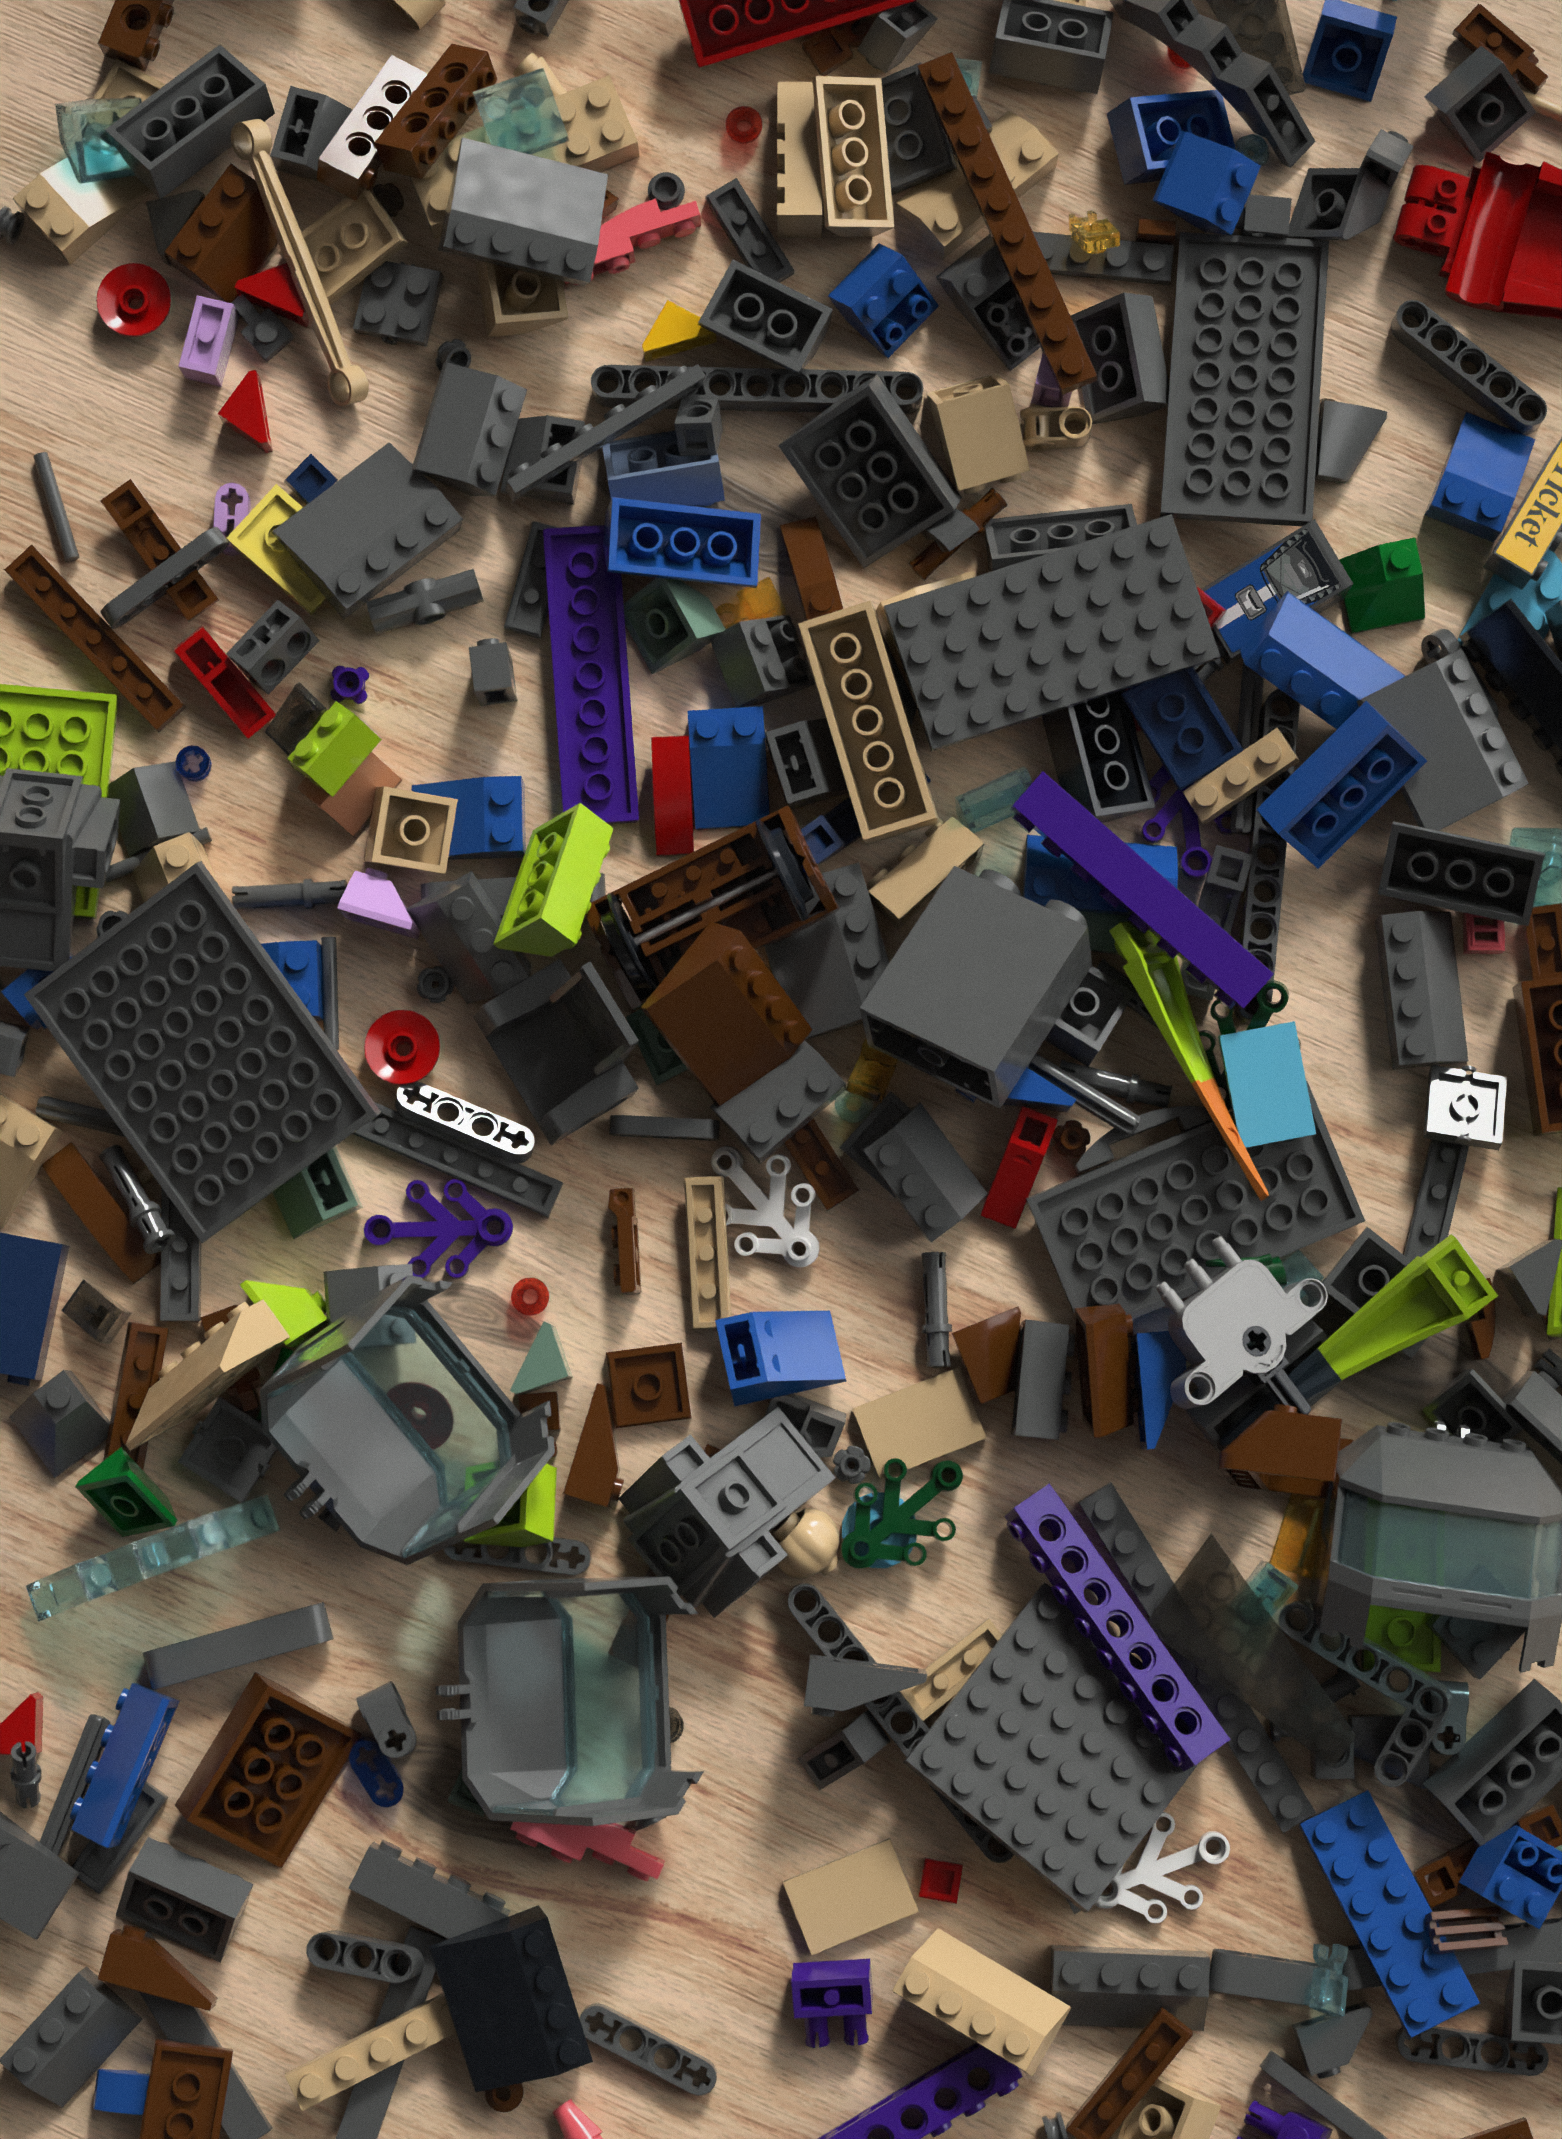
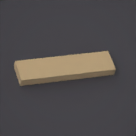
(707, 1250)

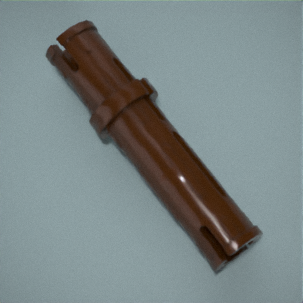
(980, 513)

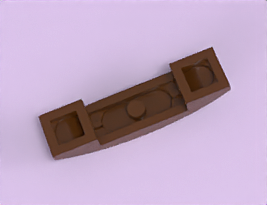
(156, 545)
(100, 1212)
(1441, 1875)

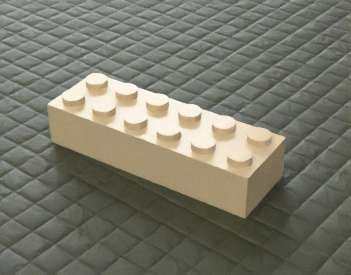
(596, 134)
(868, 722)

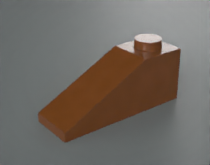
(811, 568)
(596, 1461)
(149, 1968)

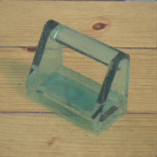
(992, 801)

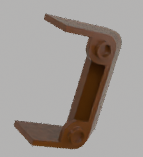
(1285, 1453)

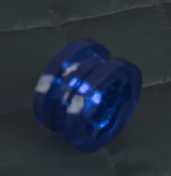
(182, 760)

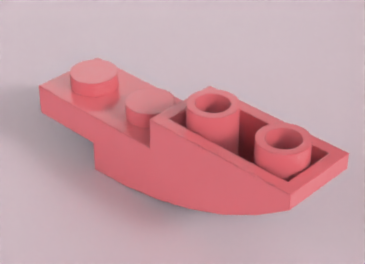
(641, 227)
(608, 1841)

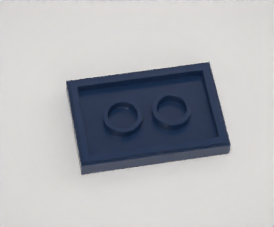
(1182, 725)

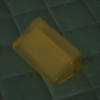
(1298, 1536)

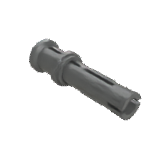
(143, 1212)

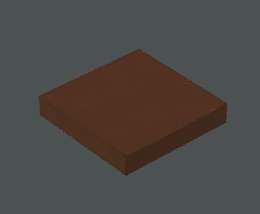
(648, 1385)

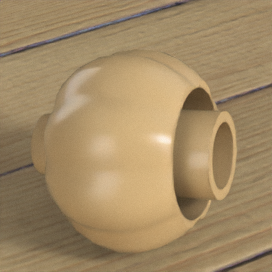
(809, 1541)

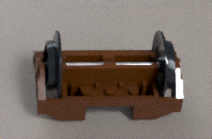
(754, 882)

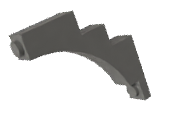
(1239, 77)

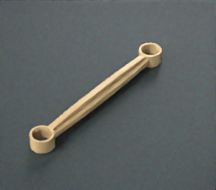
(253, 142)

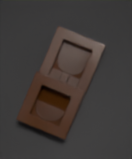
(1482, 1331)

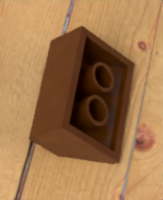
(225, 236)
(1105, 1368)

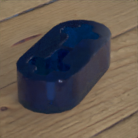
(368, 1777)

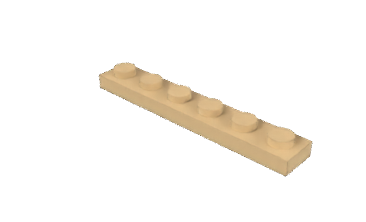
(371, 2052)

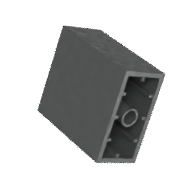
(978, 984)

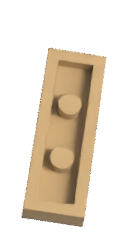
(1241, 776)
(952, 1670)

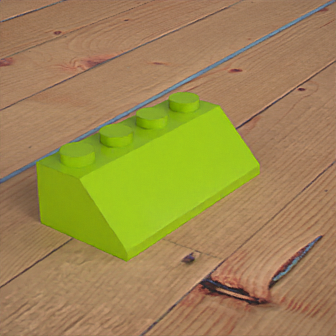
(555, 884)

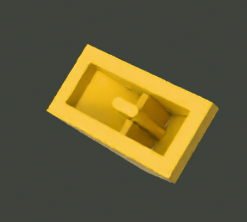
(675, 332)

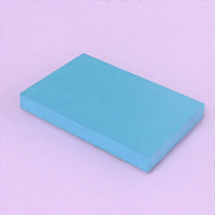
(1267, 1084)

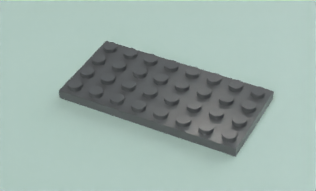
(1245, 379)
(1051, 632)
(1155, 1209)

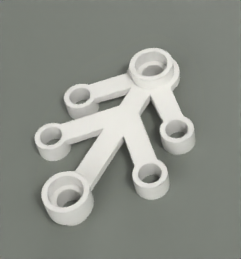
(769, 1211)
(1150, 1872)

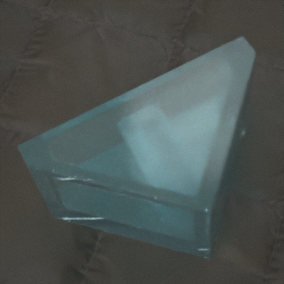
(1271, 1586)

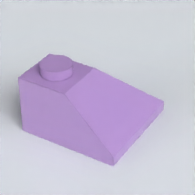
(376, 903)

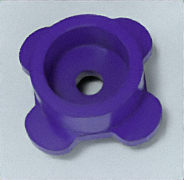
(342, 676)

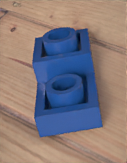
(120, 2091)

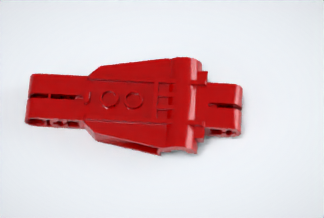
(1493, 232)

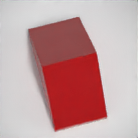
(274, 290)
(247, 412)
(23, 1725)

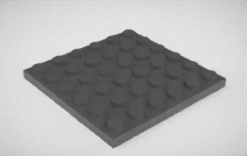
(1052, 1754)

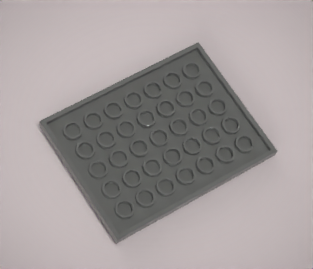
(202, 1052)

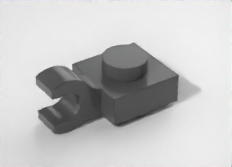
(264, 330)

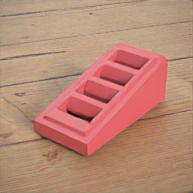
(1473, 946)

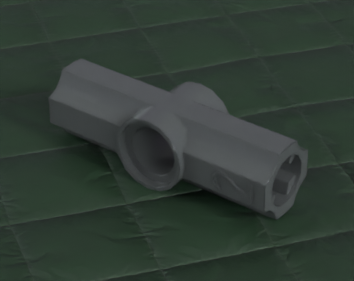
(424, 601)

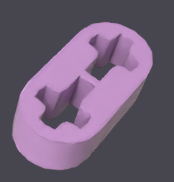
(222, 511)

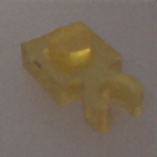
(1092, 234)
(754, 603)

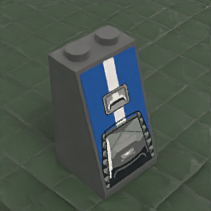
(1296, 564)

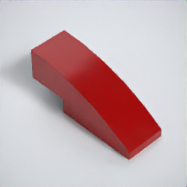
(224, 682)
(672, 795)

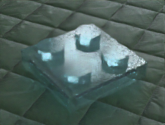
(521, 113)

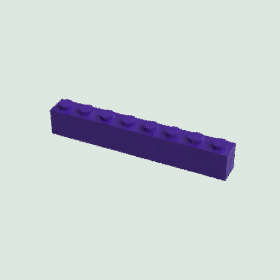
(1141, 891)

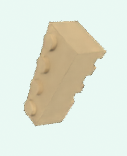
(798, 165)

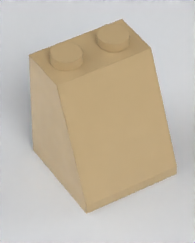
(979, 432)
(168, 862)

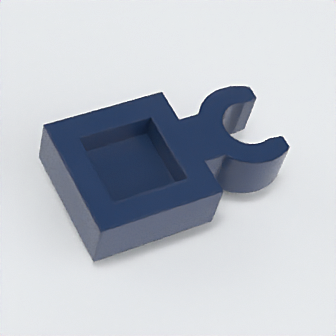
(310, 479)

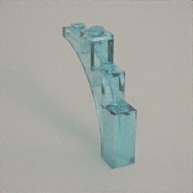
(152, 1557)

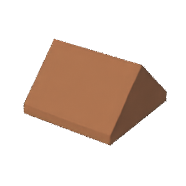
(355, 799)

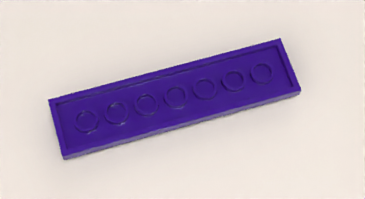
(590, 675)

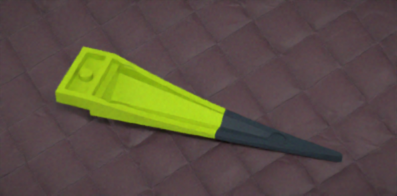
(1417, 1303)

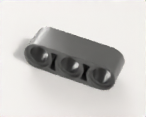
(347, 1956)
(1261, 1976)

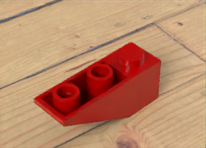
(1019, 1167)

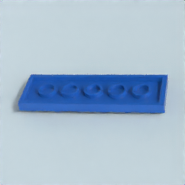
(1387, 1913)

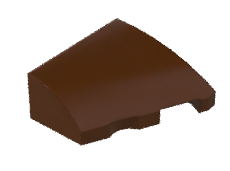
(991, 1354)

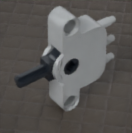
(1222, 1319)

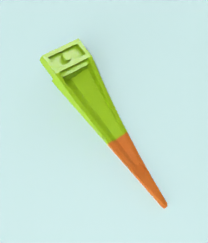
(1164, 995)

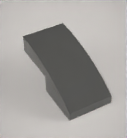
(951, 530)

